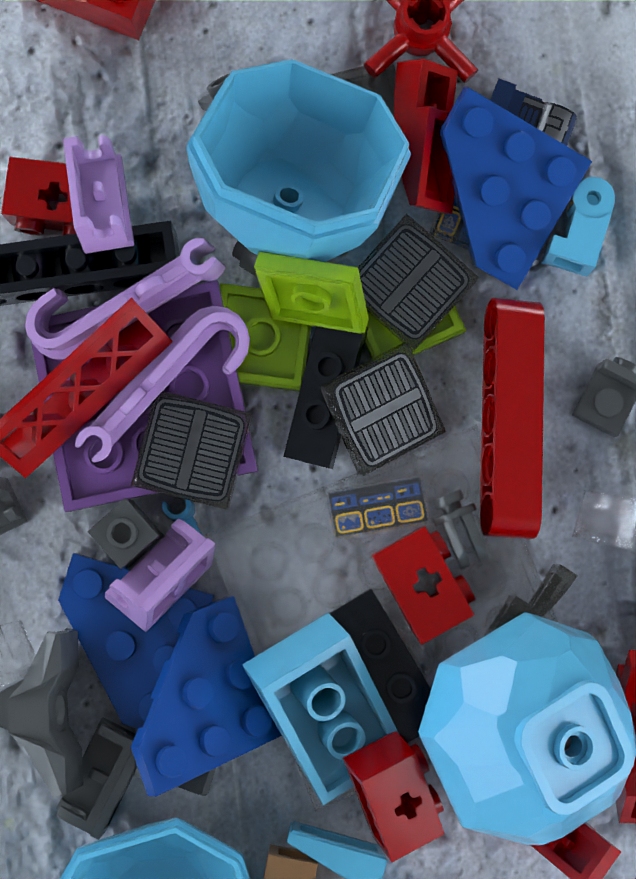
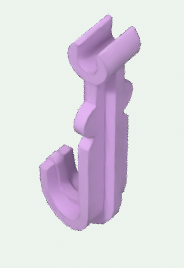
(147, 293)
(162, 370)

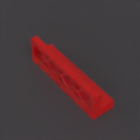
(85, 392)

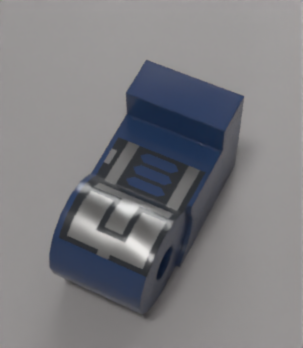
(545, 116)

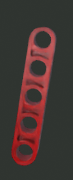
(512, 419)

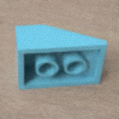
(320, 701)

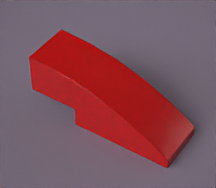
(421, 105)

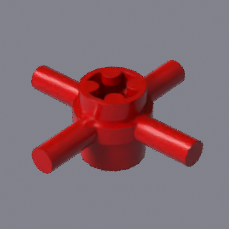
(419, 41)

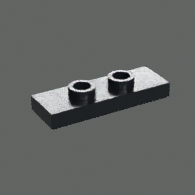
(313, 430)
(387, 661)

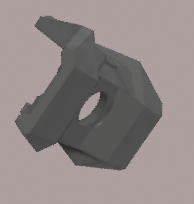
(38, 713)

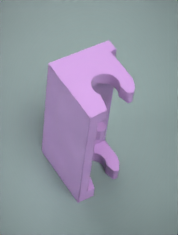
(98, 195)
(162, 575)

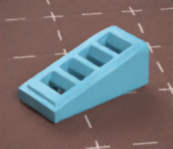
(340, 853)

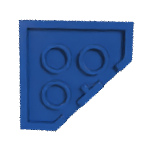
(506, 184)
(118, 649)
(202, 702)

